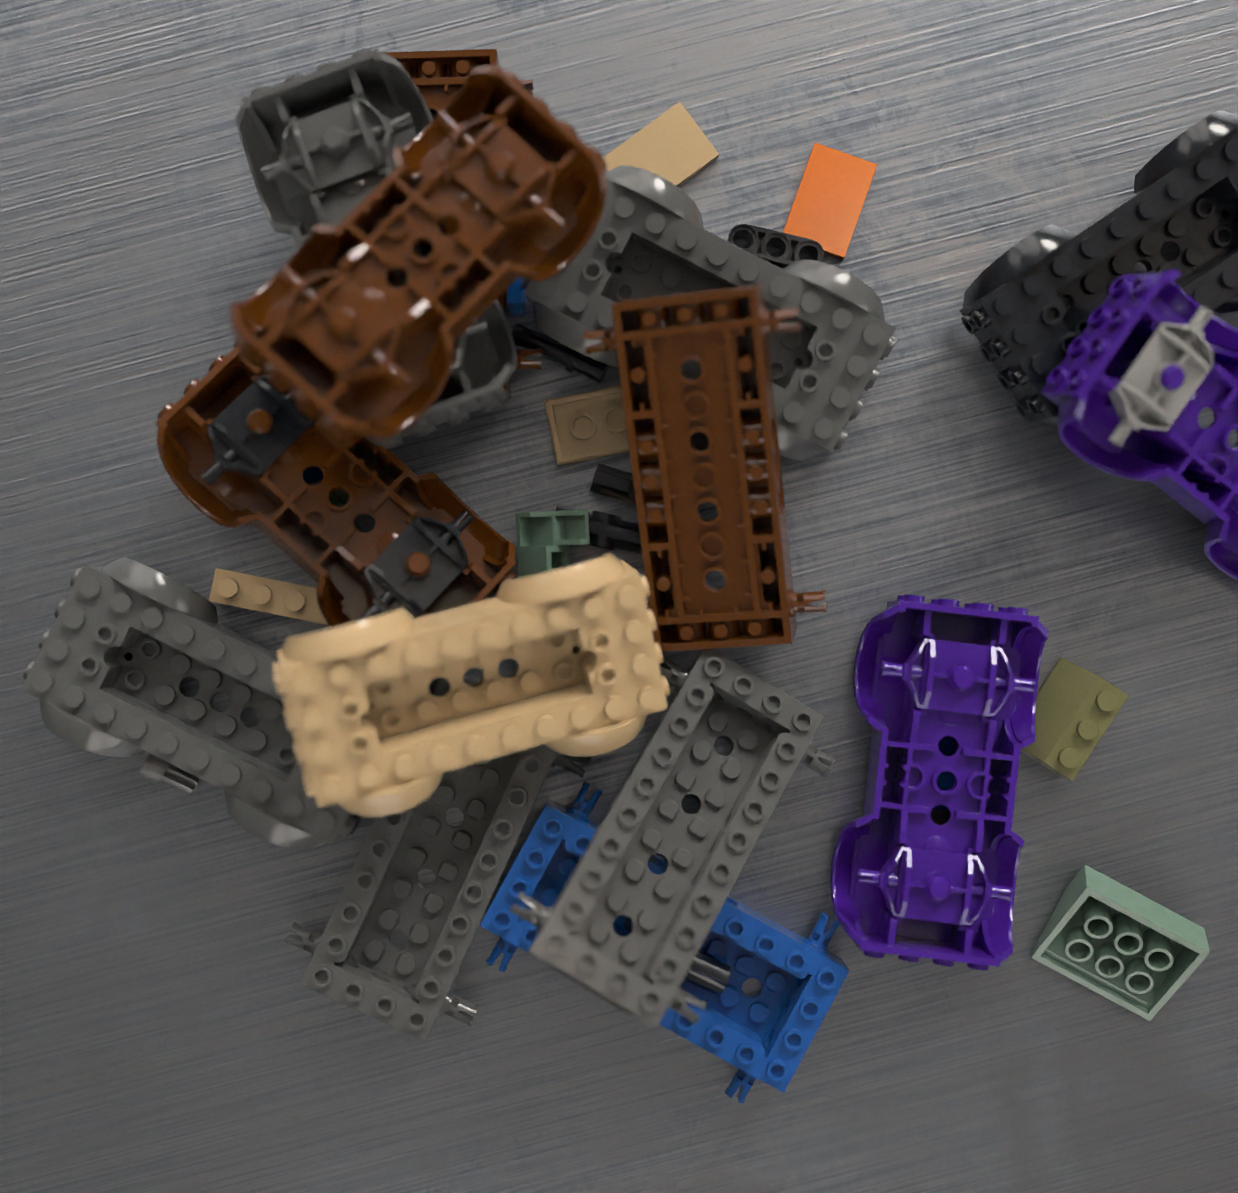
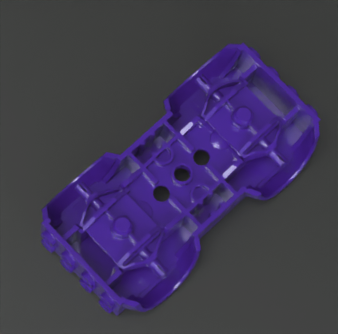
(893, 871)

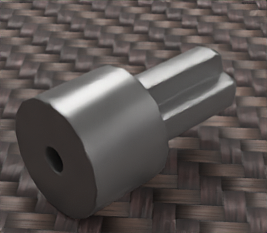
(158, 770)

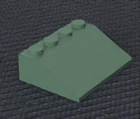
(1120, 943)

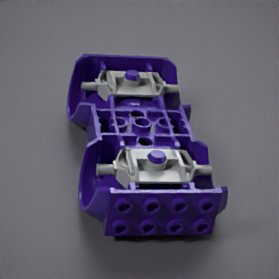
(1136, 395)

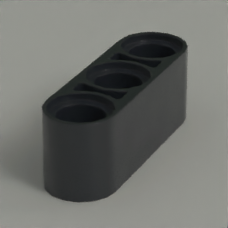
(790, 245)

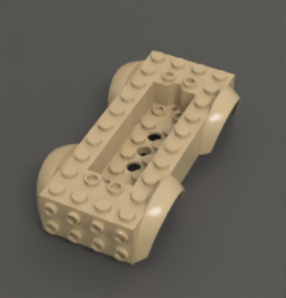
(384, 741)

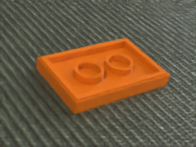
(830, 199)

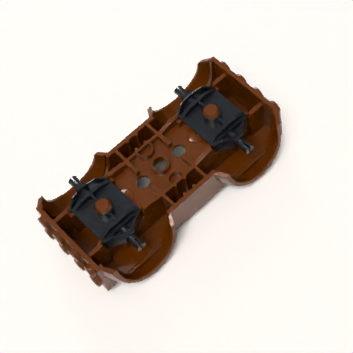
(241, 461)

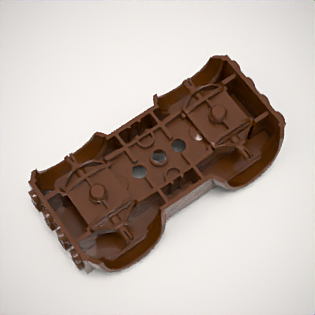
(381, 354)

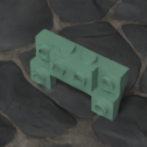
(546, 539)

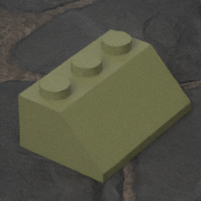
(1071, 717)

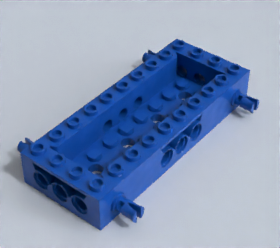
(756, 1032)

